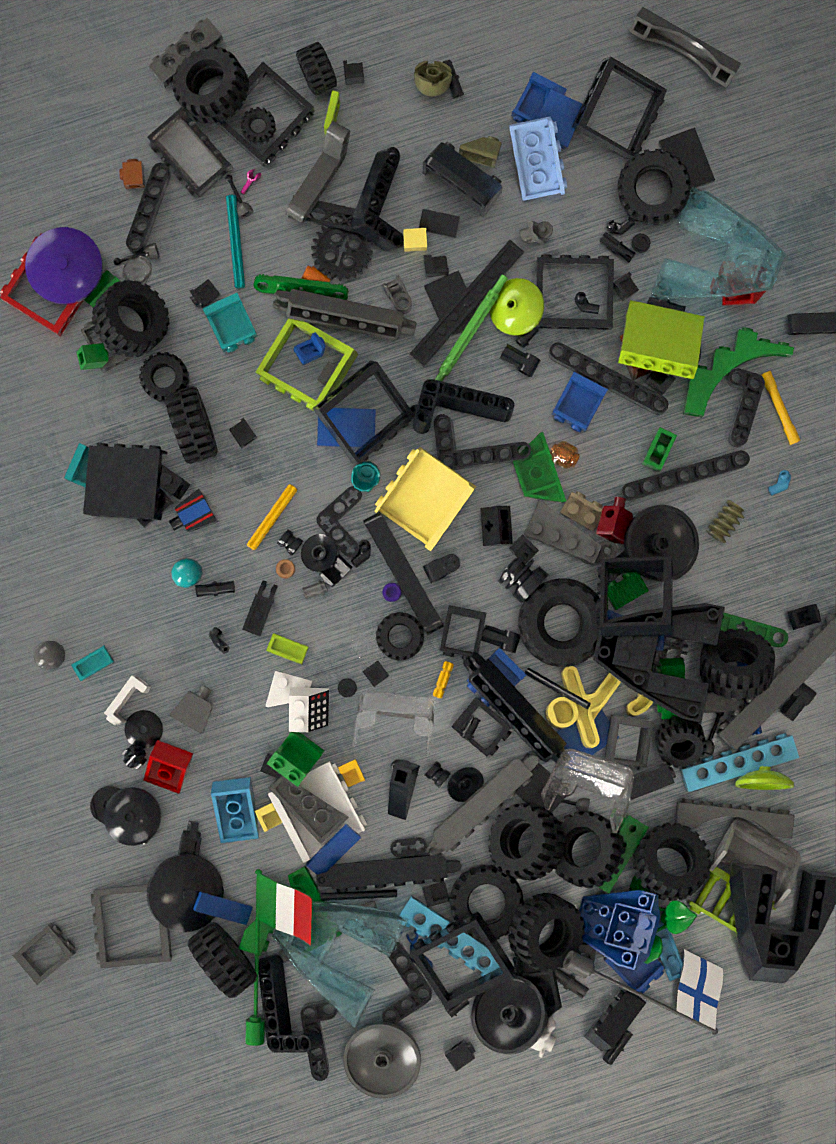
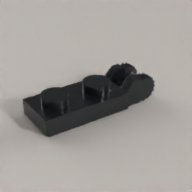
(259, 610)

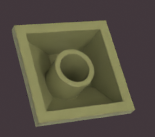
(482, 150)

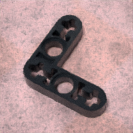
(334, 517)

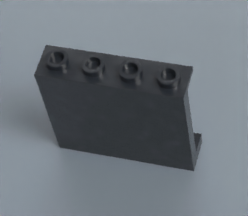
(123, 481)

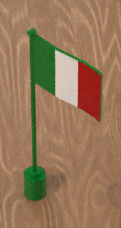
(285, 911)

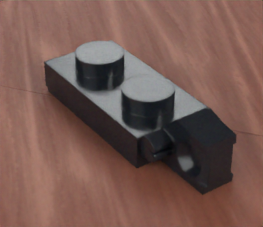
(190, 840)

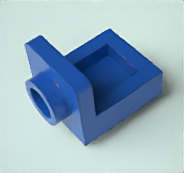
(310, 349)

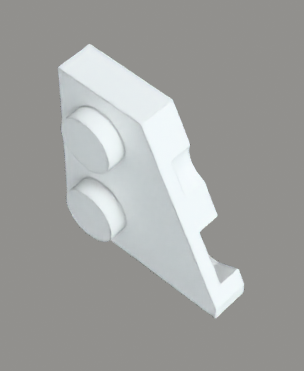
(281, 687)

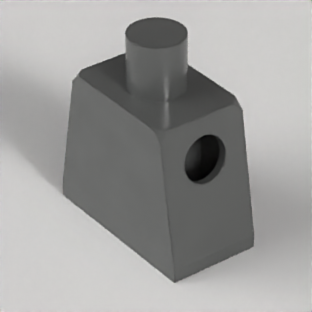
(194, 709)

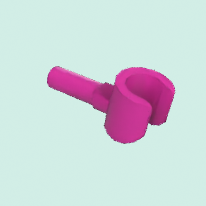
(251, 178)

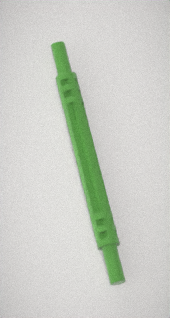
(470, 329)

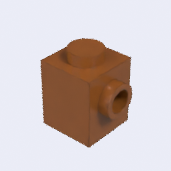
(132, 174)

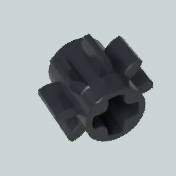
(134, 756)

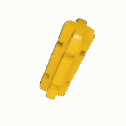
(443, 679)

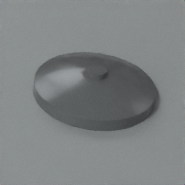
(382, 1060)

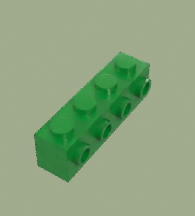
(632, 833)

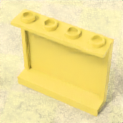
(425, 497)

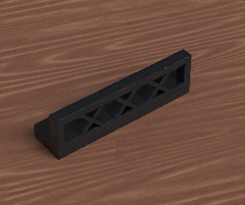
(329, 210)

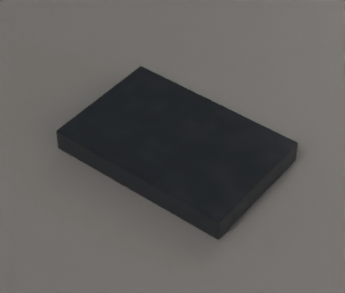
(690, 151)
(444, 294)
(532, 791)

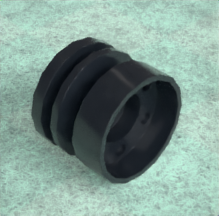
(522, 577)

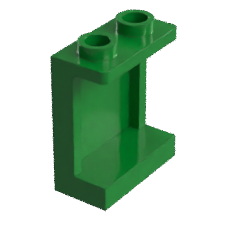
(295, 757)

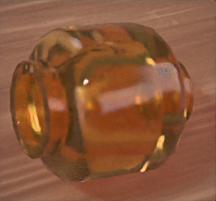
(565, 454)

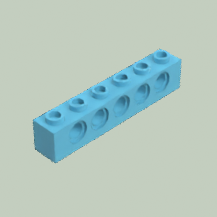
(787, 753)
(415, 907)

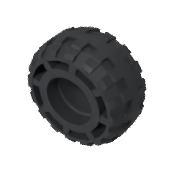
(532, 617)

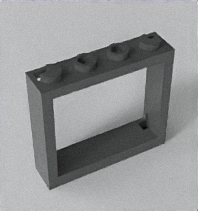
(99, 937)

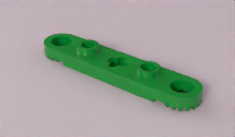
(283, 283)
(767, 631)

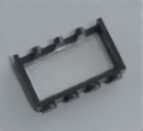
(189, 153)

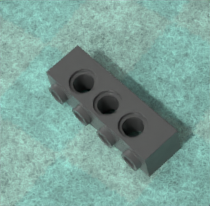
(202, 28)

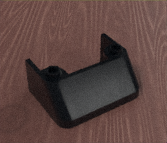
(463, 176)

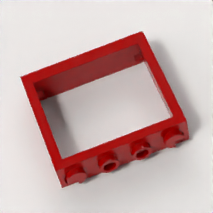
(7, 290)

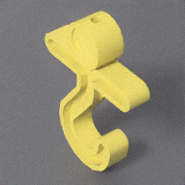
(564, 712)

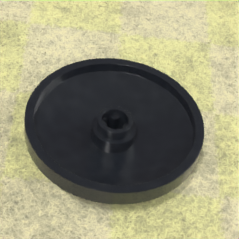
(663, 533)
(175, 889)
(509, 1016)

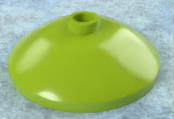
(526, 311)
(764, 780)

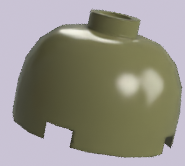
(432, 78)

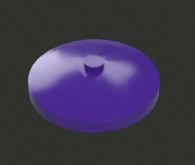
(64, 265)

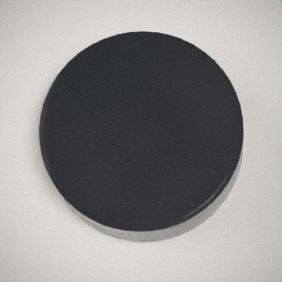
(347, 687)

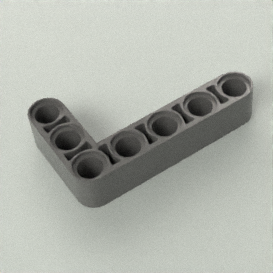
(322, 172)

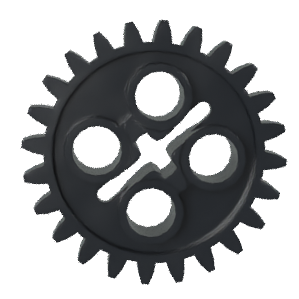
(325, 245)

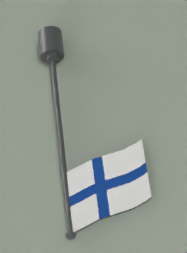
(696, 990)

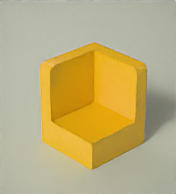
(351, 773)

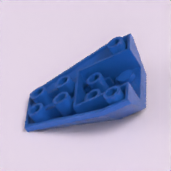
(621, 925)

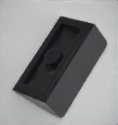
(439, 223)

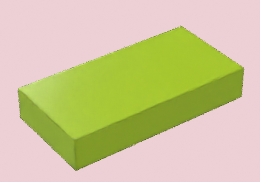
(287, 648)

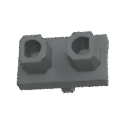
(536, 232)

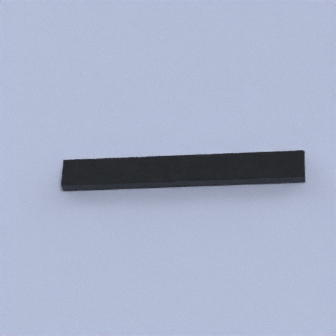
(466, 303)

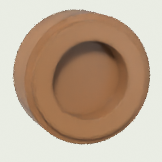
(285, 568)

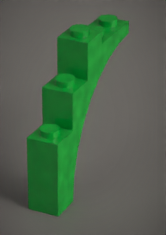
(723, 361)

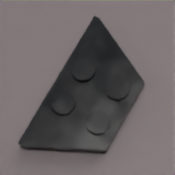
(544, 981)

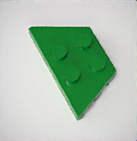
(538, 474)

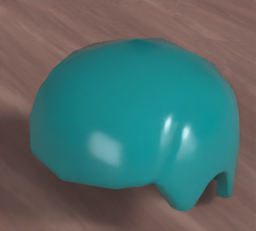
(365, 476)
(186, 572)

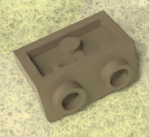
(582, 511)

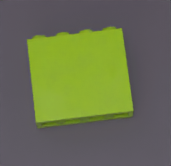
(661, 339)

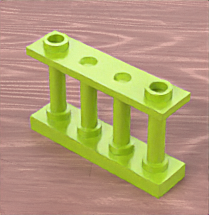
(696, 907)

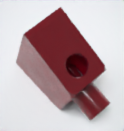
(614, 521)

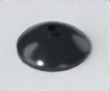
(144, 812)

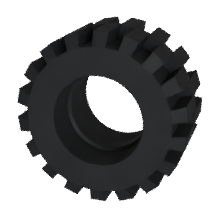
(316, 68)
(153, 364)
(414, 626)
(684, 753)

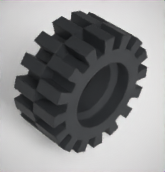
(262, 136)

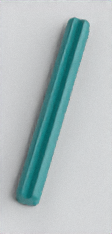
(235, 241)

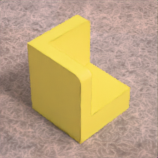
(415, 239)
(268, 817)

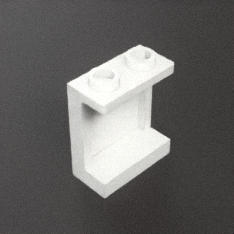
(131, 685)

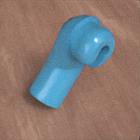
(782, 483)

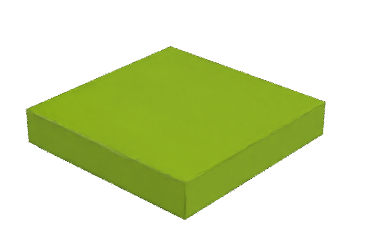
(333, 110)

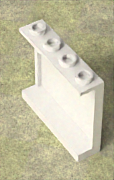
(327, 786)

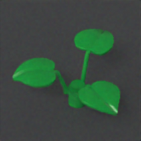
(675, 917)

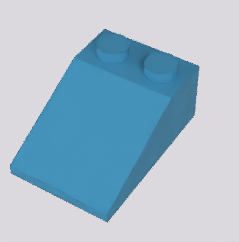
(235, 809)

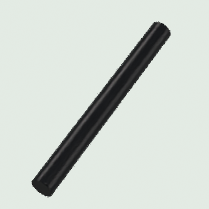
(557, 688)
(358, 895)

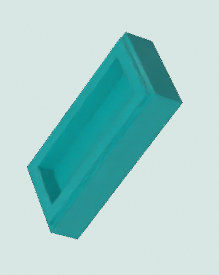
(92, 663)

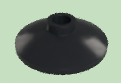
(313, 547)
(153, 726)
(472, 782)

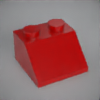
(168, 766)

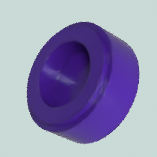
(391, 592)

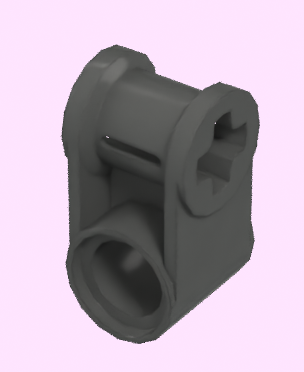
(396, 292)

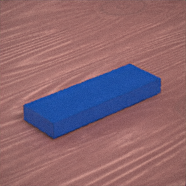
(333, 850)
(223, 908)

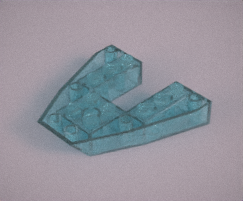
(747, 267)
(369, 925)

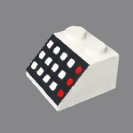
(308, 709)

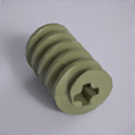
(725, 521)

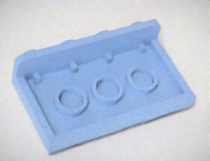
(537, 158)

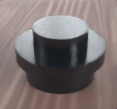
(641, 243)

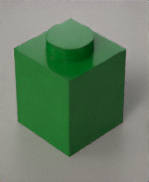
(92, 356)

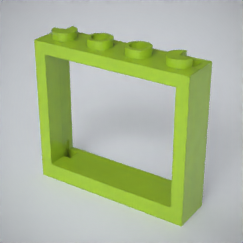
(334, 381)

